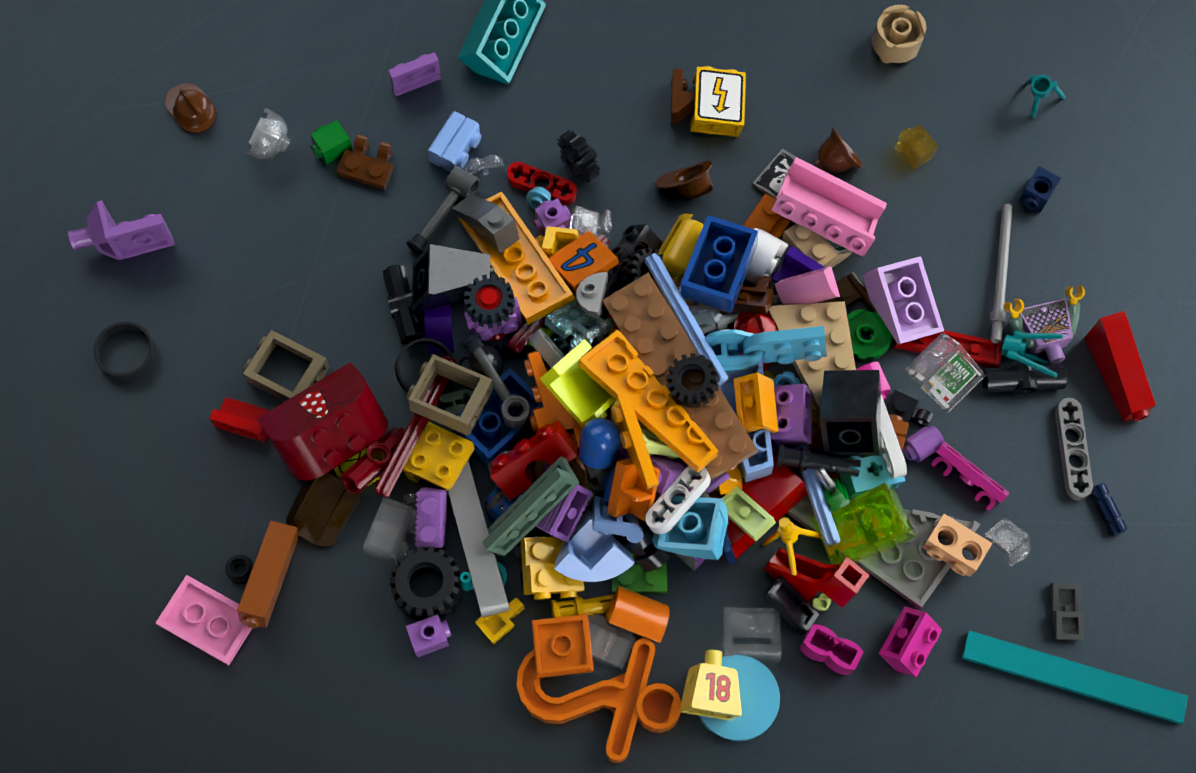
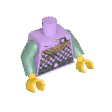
(1049, 317)

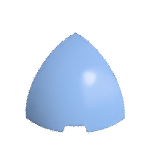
(592, 555)

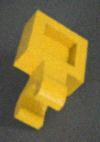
(500, 624)

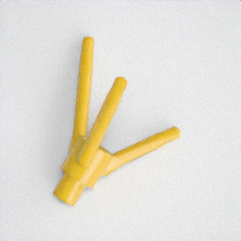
(789, 535)

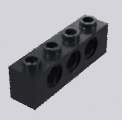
(634, 238)

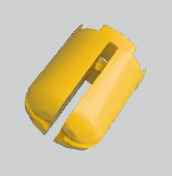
(680, 245)

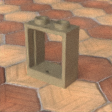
(314, 373)
(482, 390)

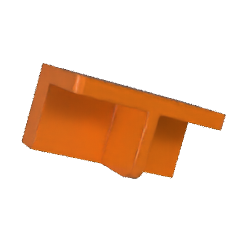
(629, 492)

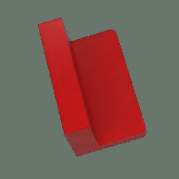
(239, 418)

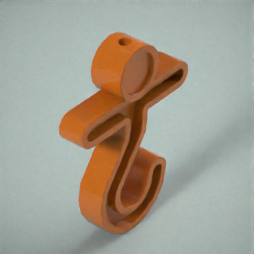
(625, 696)

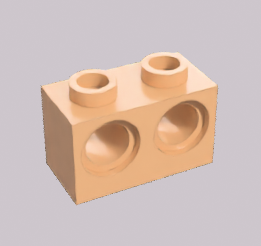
(959, 539)

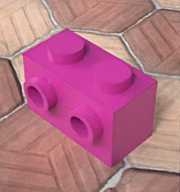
(910, 641)

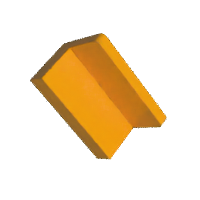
(756, 402)

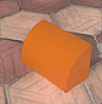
(638, 614)

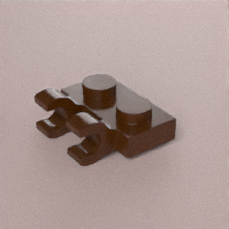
(365, 169)
(756, 299)

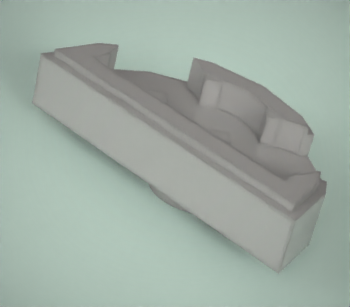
(591, 293)

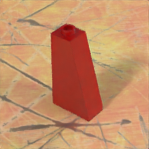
(1121, 366)
(775, 494)

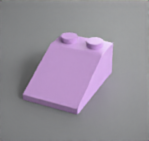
(904, 299)

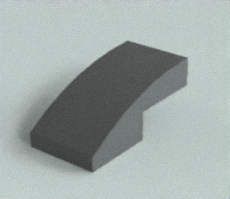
(1066, 611)

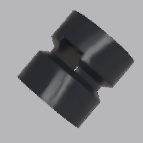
(644, 552)

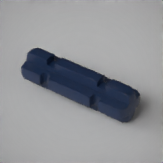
(1109, 509)

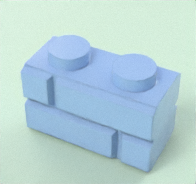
(454, 142)

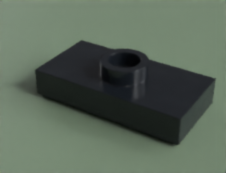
(791, 605)

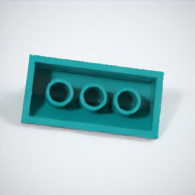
(500, 37)

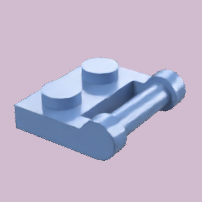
(610, 525)

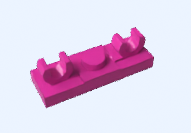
(970, 474)

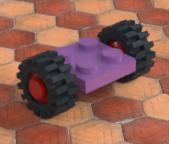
(492, 312)

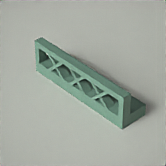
(531, 507)

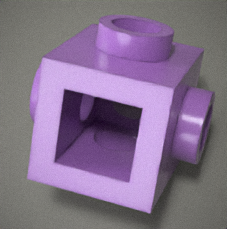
(551, 214)

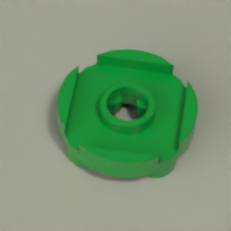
(880, 336)

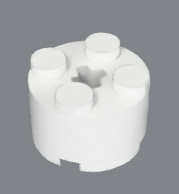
(765, 257)

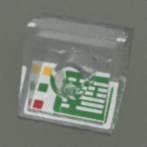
(945, 371)

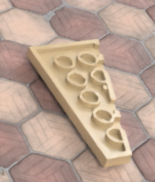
(837, 337)

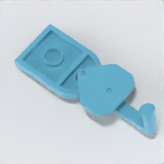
(771, 346)

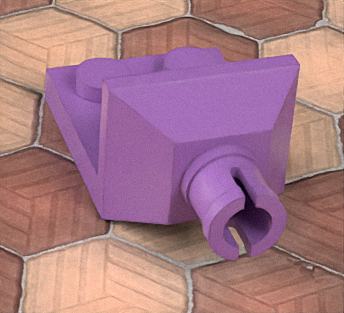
(123, 239)

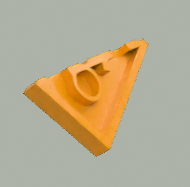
(632, 439)

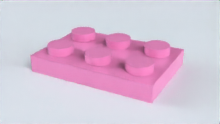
(204, 620)

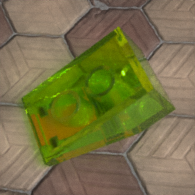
(869, 525)

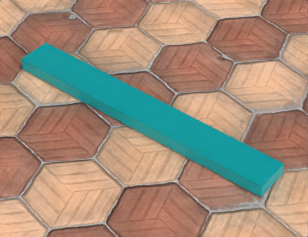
(1075, 677)

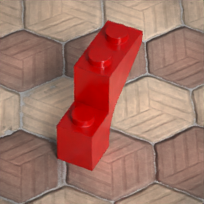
(836, 581)

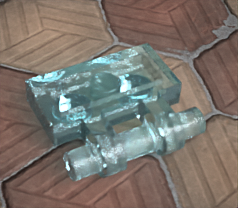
(572, 320)

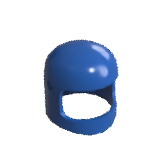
(599, 443)

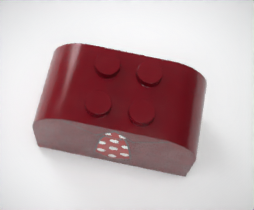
(325, 423)

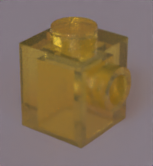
(916, 146)

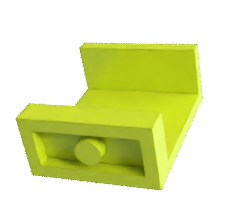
(576, 389)

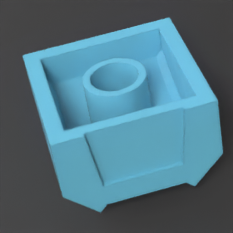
(698, 531)

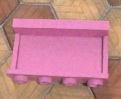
(829, 206)

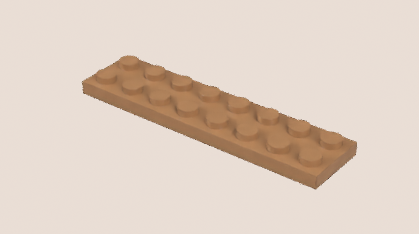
(659, 340)

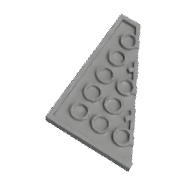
(906, 567)

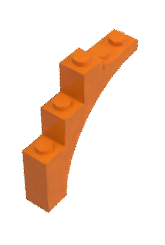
(551, 408)

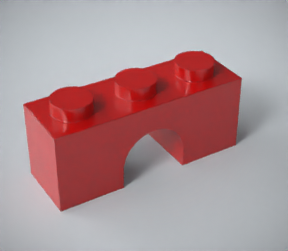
(548, 444)

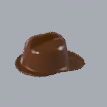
(190, 107)
(688, 181)

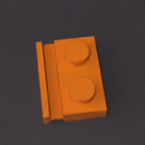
(767, 220)

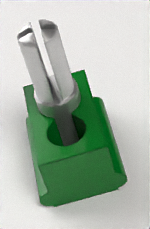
(834, 491)

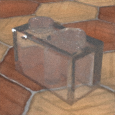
(390, 531)

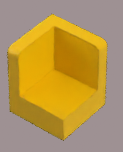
(557, 238)

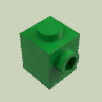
(330, 142)

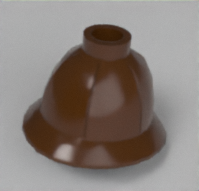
(836, 155)

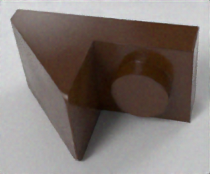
(681, 100)

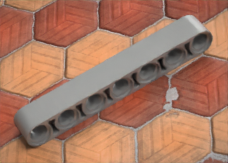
(472, 532)

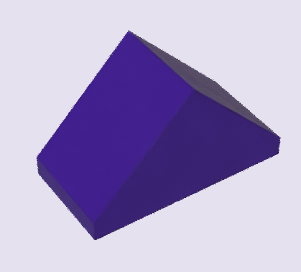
(439, 327)

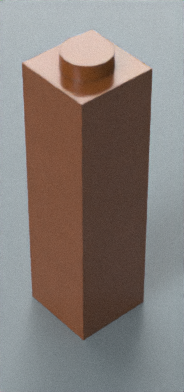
(267, 575)

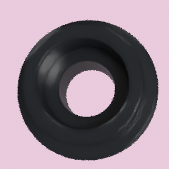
(233, 563)

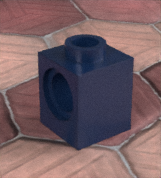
(1043, 181)

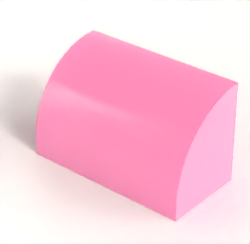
(808, 287)

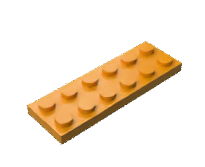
(526, 268)

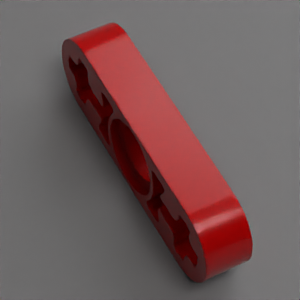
(527, 170)

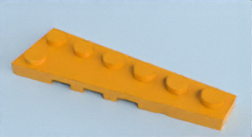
(620, 371)

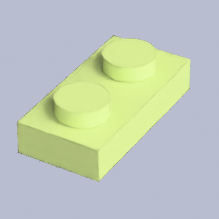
(747, 514)

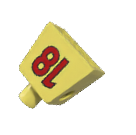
(712, 689)

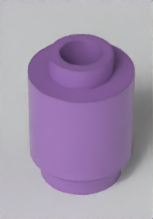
(922, 443)

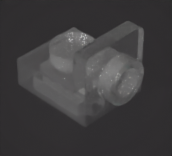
(586, 220)
(1009, 540)

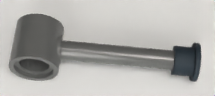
(461, 185)
(475, 347)

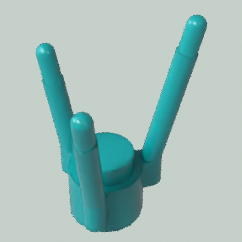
(1041, 88)
(1015, 349)

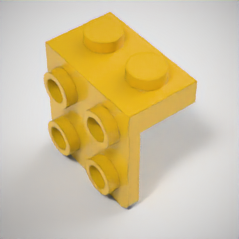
(438, 457)

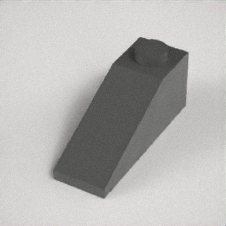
(488, 222)

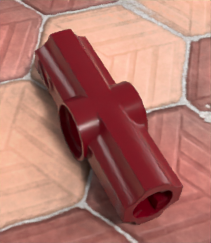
(367, 468)

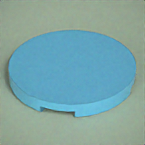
(758, 701)

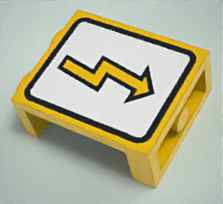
(718, 101)

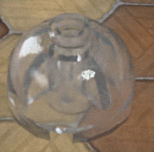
(269, 137)

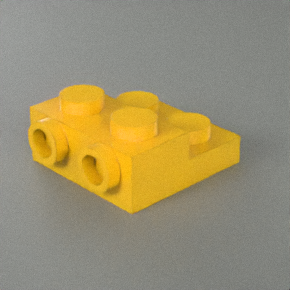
(539, 573)

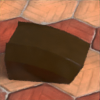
(322, 510)

